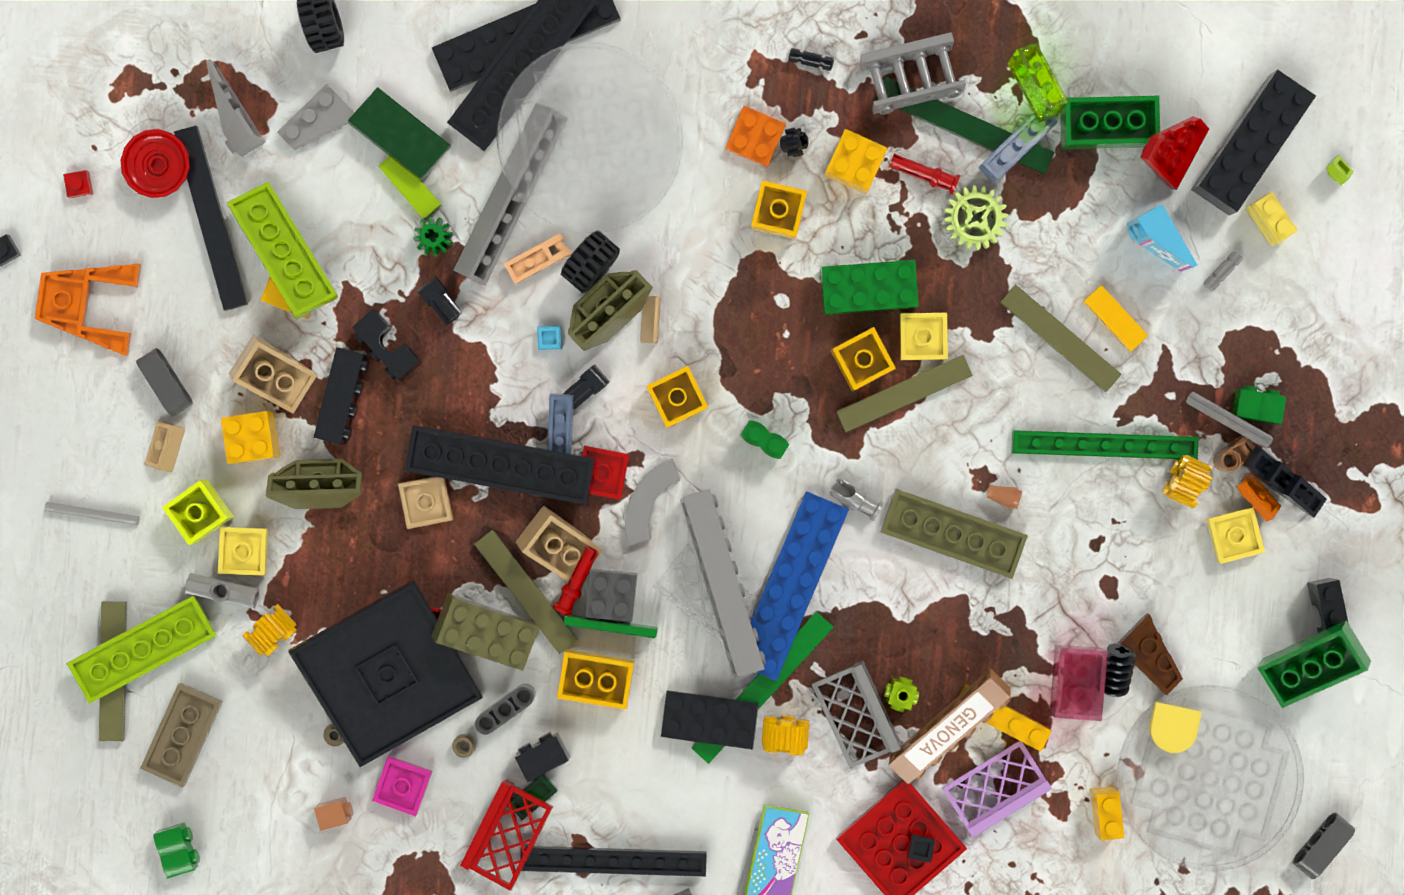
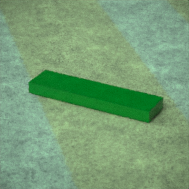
(610, 626)

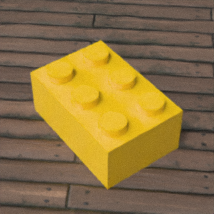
(595, 679)

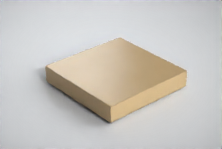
(425, 502)

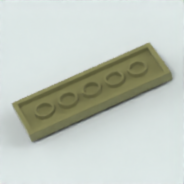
(954, 533)

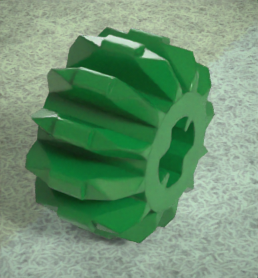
(428, 244)

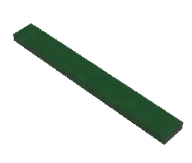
(968, 127)

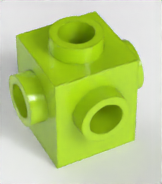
(897, 686)

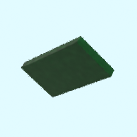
(399, 134)

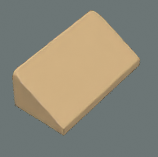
(650, 320)
(164, 446)

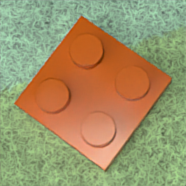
(755, 136)

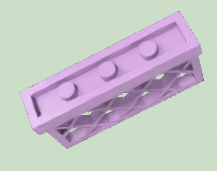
(1007, 806)

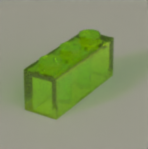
(1037, 82)

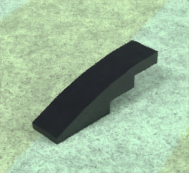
(1285, 482)

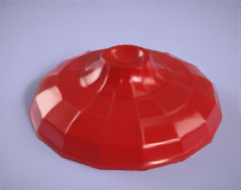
(155, 163)

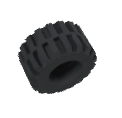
(321, 24)
(590, 261)

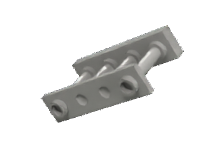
(915, 51)

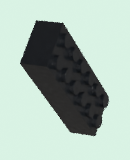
(1253, 142)

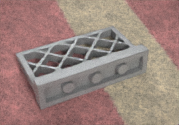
(874, 705)

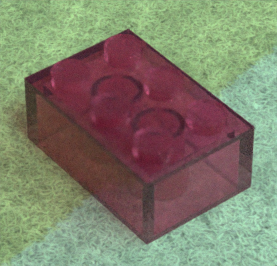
(1078, 682)

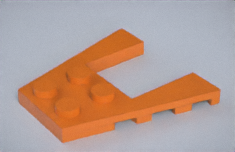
(64, 302)

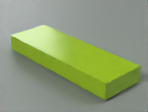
(411, 188)

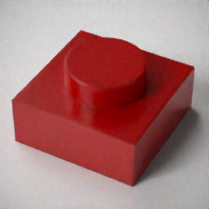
(78, 184)

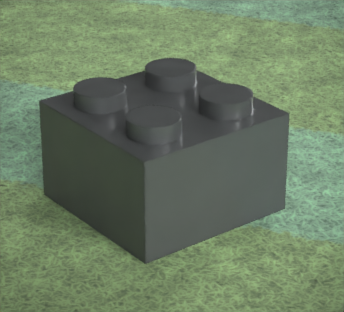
(611, 595)

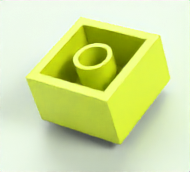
(198, 512)

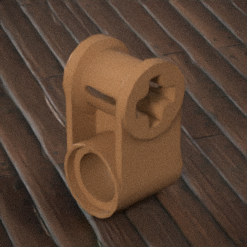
(1237, 451)

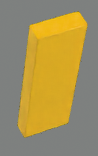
(1115, 318)

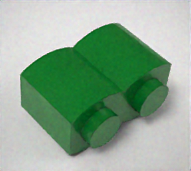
(1259, 406)
(770, 443)
(176, 850)

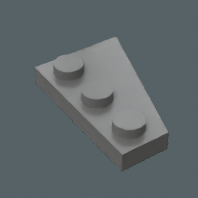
(316, 118)

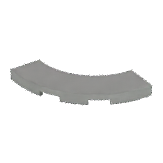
(643, 499)

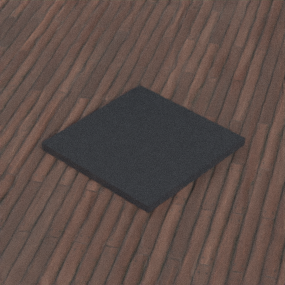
(385, 674)

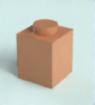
(333, 813)

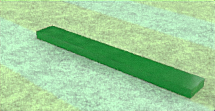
(1103, 444)
(763, 687)

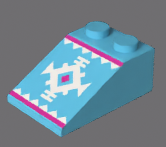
(1160, 236)

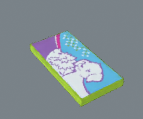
(776, 851)

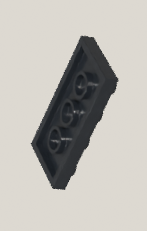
(709, 719)

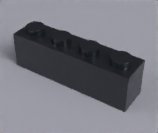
(340, 396)

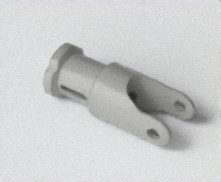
(858, 500)

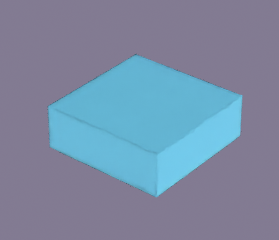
(549, 337)

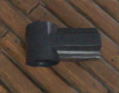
(436, 296)
(590, 383)

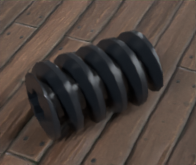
(1119, 670)

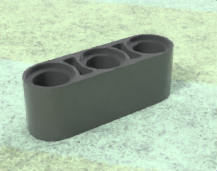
(164, 382)
(497, 717)
(1323, 845)

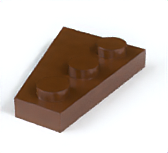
(1152, 655)

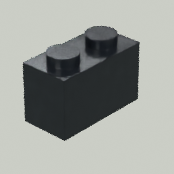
(542, 756)

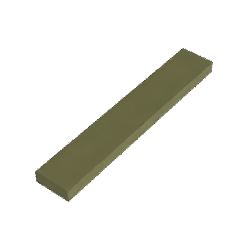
(1060, 338)
(904, 393)
(526, 591)
(113, 704)

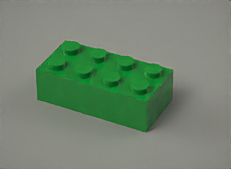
(1109, 122)
(869, 287)
(1314, 664)

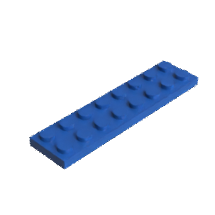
(795, 578)

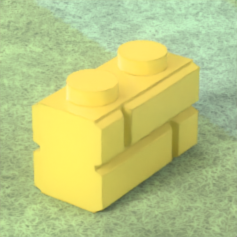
(1271, 219)

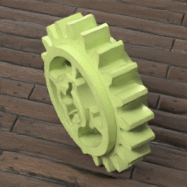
(969, 210)

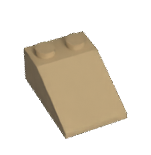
(272, 374)
(554, 543)

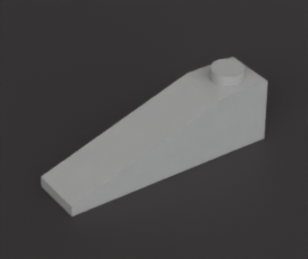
(235, 121)

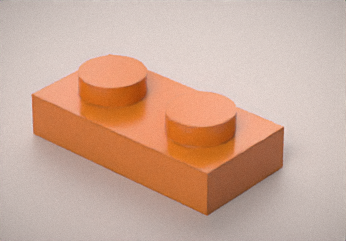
(1258, 496)

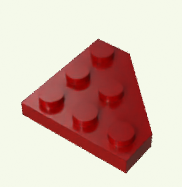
(1174, 149)

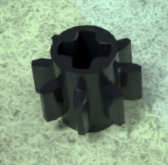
(794, 142)

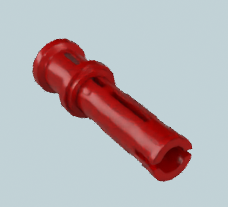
(935, 176)
(571, 590)

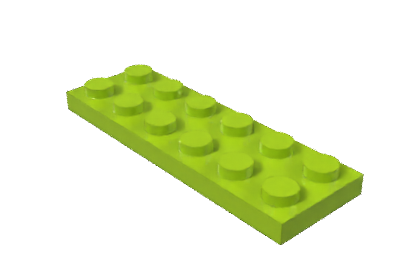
(282, 250)
(141, 649)

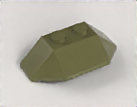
(607, 308)
(315, 484)

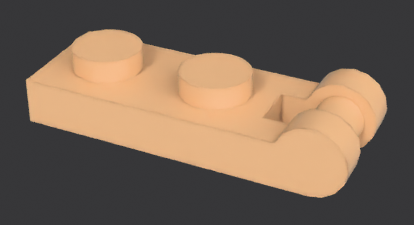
(537, 259)

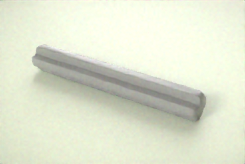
(1229, 420)

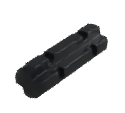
(811, 59)

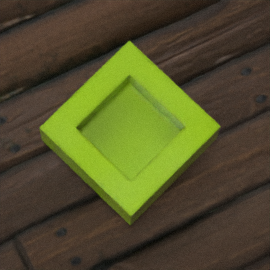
(1339, 170)

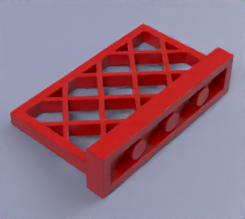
(488, 826)

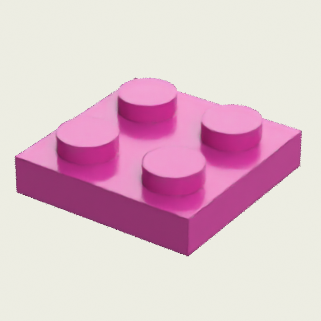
(402, 786)

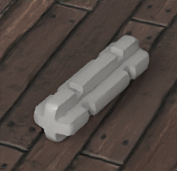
(1223, 271)

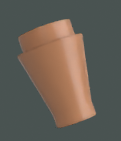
(1005, 496)

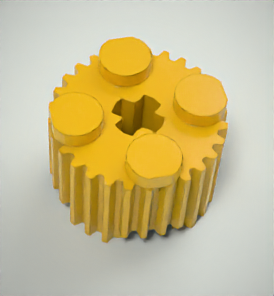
(1187, 481)
(270, 630)
(785, 734)

